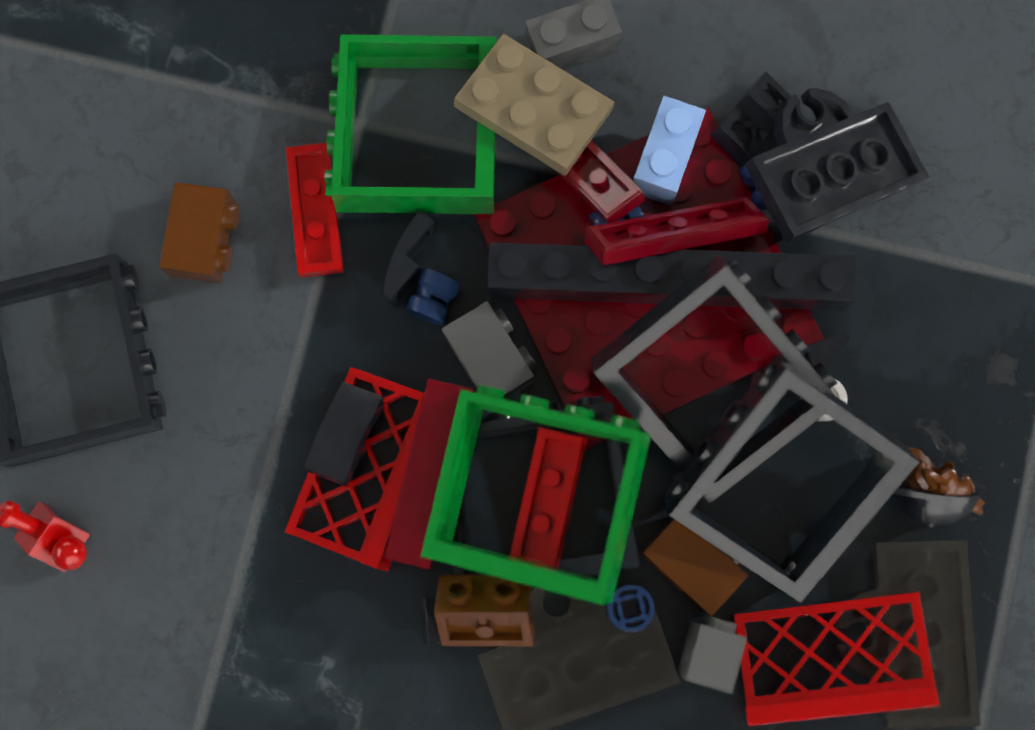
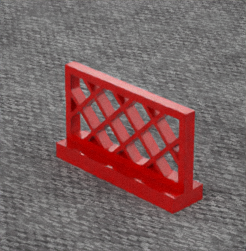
(379, 530)
(841, 700)

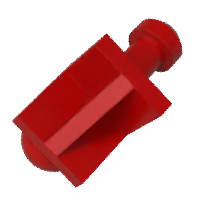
(46, 535)

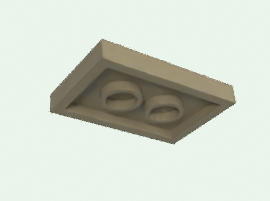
(533, 104)

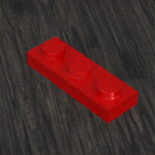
(312, 212)
(548, 497)

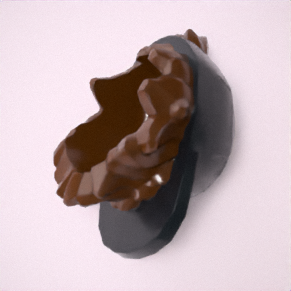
(937, 494)

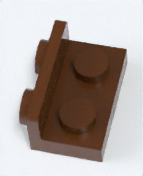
(483, 611)

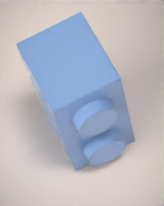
(668, 149)

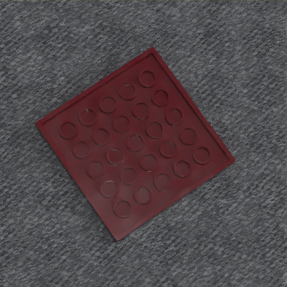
(691, 358)

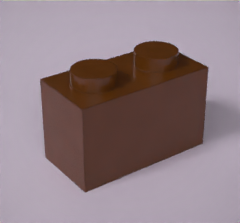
(199, 233)
(694, 566)

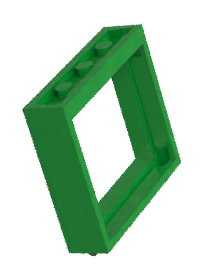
(403, 52)
(454, 475)

